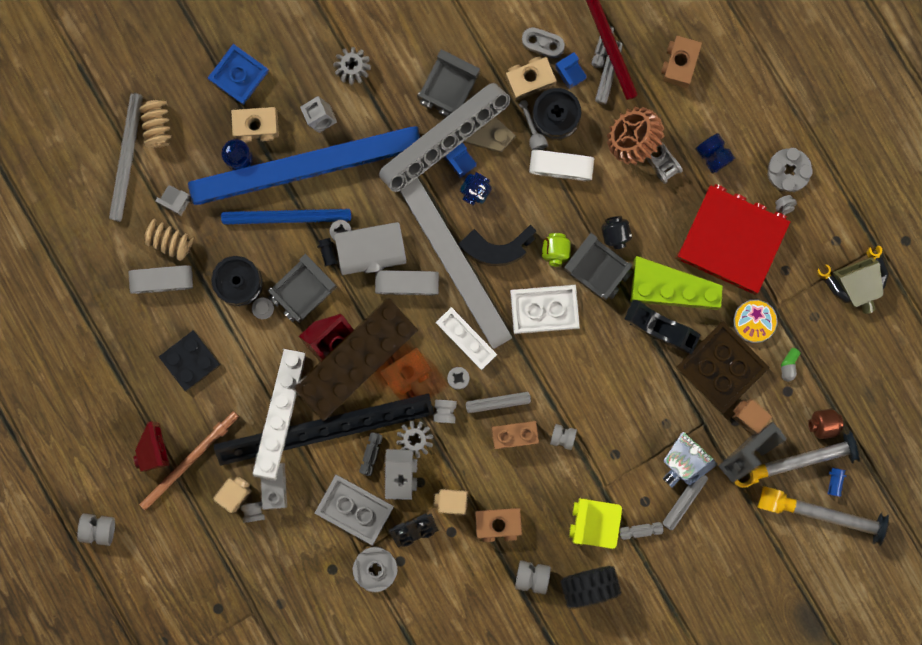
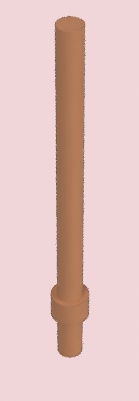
(220, 429)

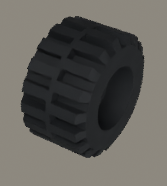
(591, 587)

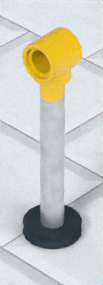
(848, 448)
(777, 501)

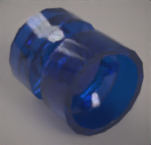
(714, 145)
(237, 154)

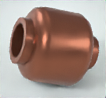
(825, 424)

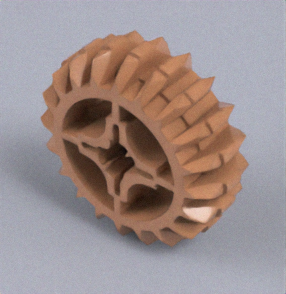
(635, 135)

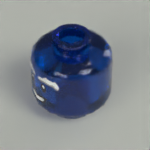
(475, 189)

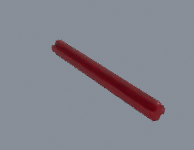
(612, 49)

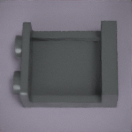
(448, 84)
(598, 268)
(302, 289)
(743, 460)

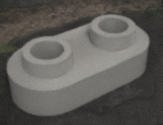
(544, 40)

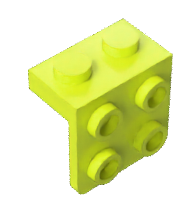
(596, 523)

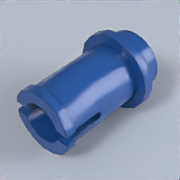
(836, 482)

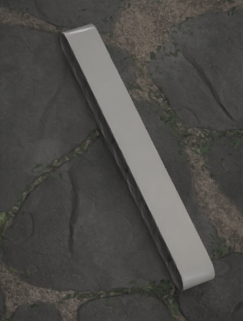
(455, 264)

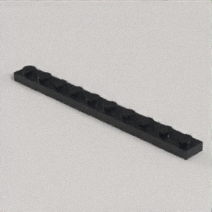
(330, 428)

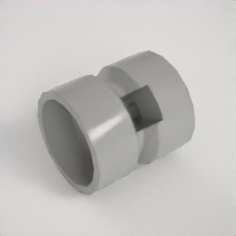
(95, 529)
(532, 577)

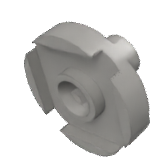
(794, 158)
(365, 561)

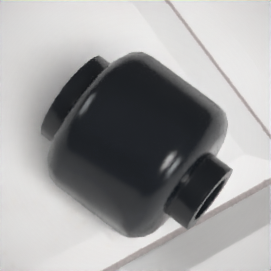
(616, 232)

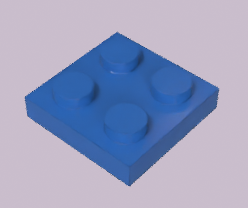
(238, 74)

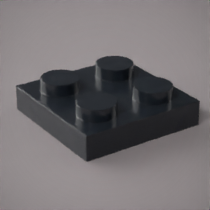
(189, 360)

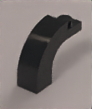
(496, 255)
(662, 328)

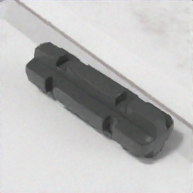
(371, 454)

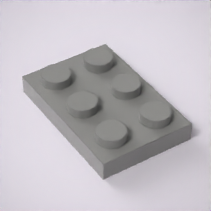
(354, 509)

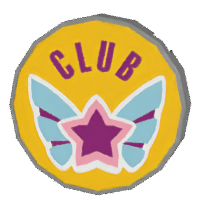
(755, 321)

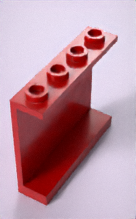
(733, 239)

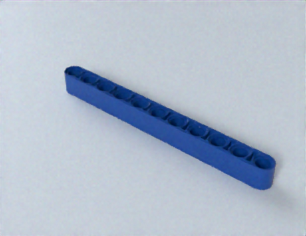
(302, 166)

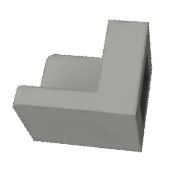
(174, 200)

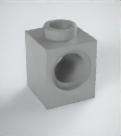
(318, 114)

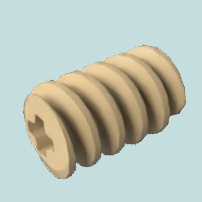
(154, 123)
(167, 241)

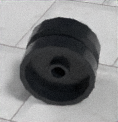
(558, 101)
(224, 284)

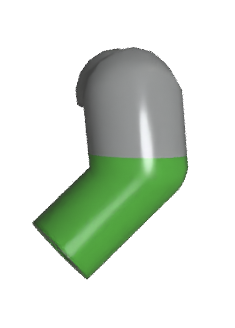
(788, 365)

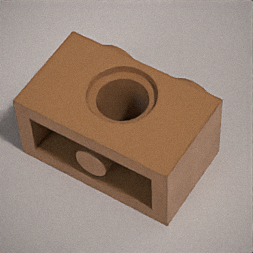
(689, 51)
(751, 416)
(515, 435)
(512, 524)

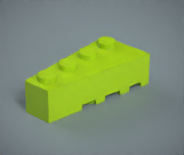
(667, 286)

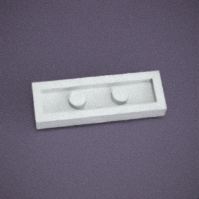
(466, 338)

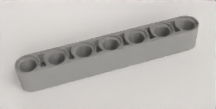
(444, 137)

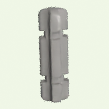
(598, 59)
(641, 530)

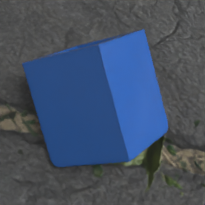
(570, 71)
(460, 160)

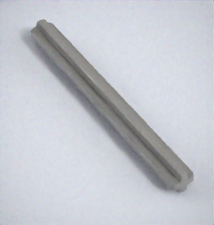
(126, 157)

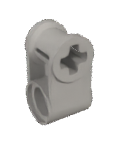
(664, 162)

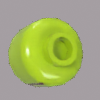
(556, 249)

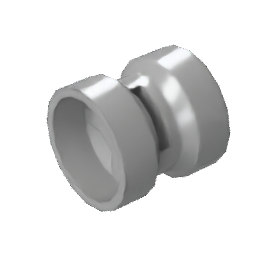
(445, 411)
(563, 437)

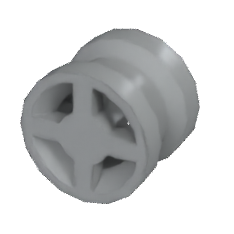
(336, 225)
(458, 381)
(252, 512)

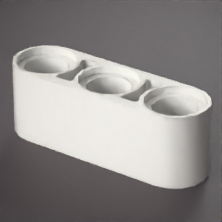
(561, 165)

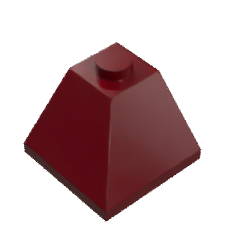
(325, 335)
(151, 449)

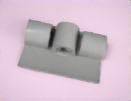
(370, 248)

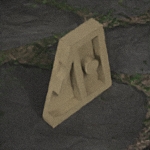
(492, 136)

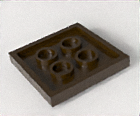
(722, 367)

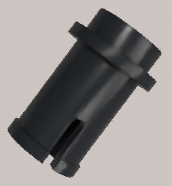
(327, 252)

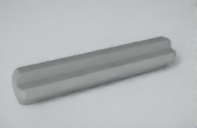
(606, 80)
(498, 402)
(684, 503)

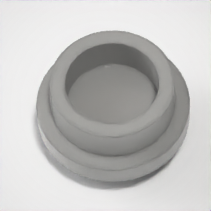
(785, 204)
(262, 308)

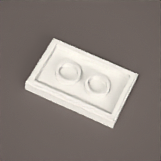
(544, 309)

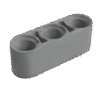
(160, 279)
(407, 282)

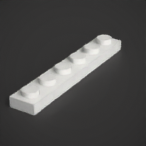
(279, 415)

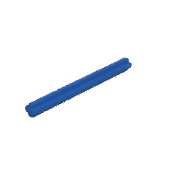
(286, 216)

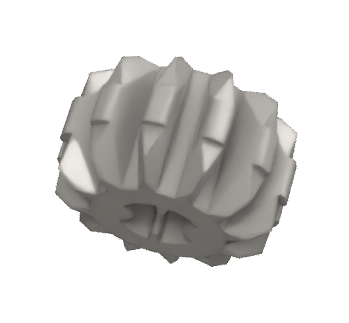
(345, 62)
(418, 446)

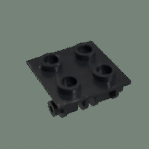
(407, 533)

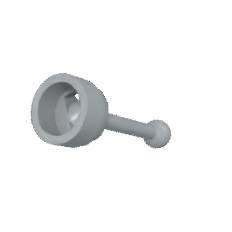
(537, 141)

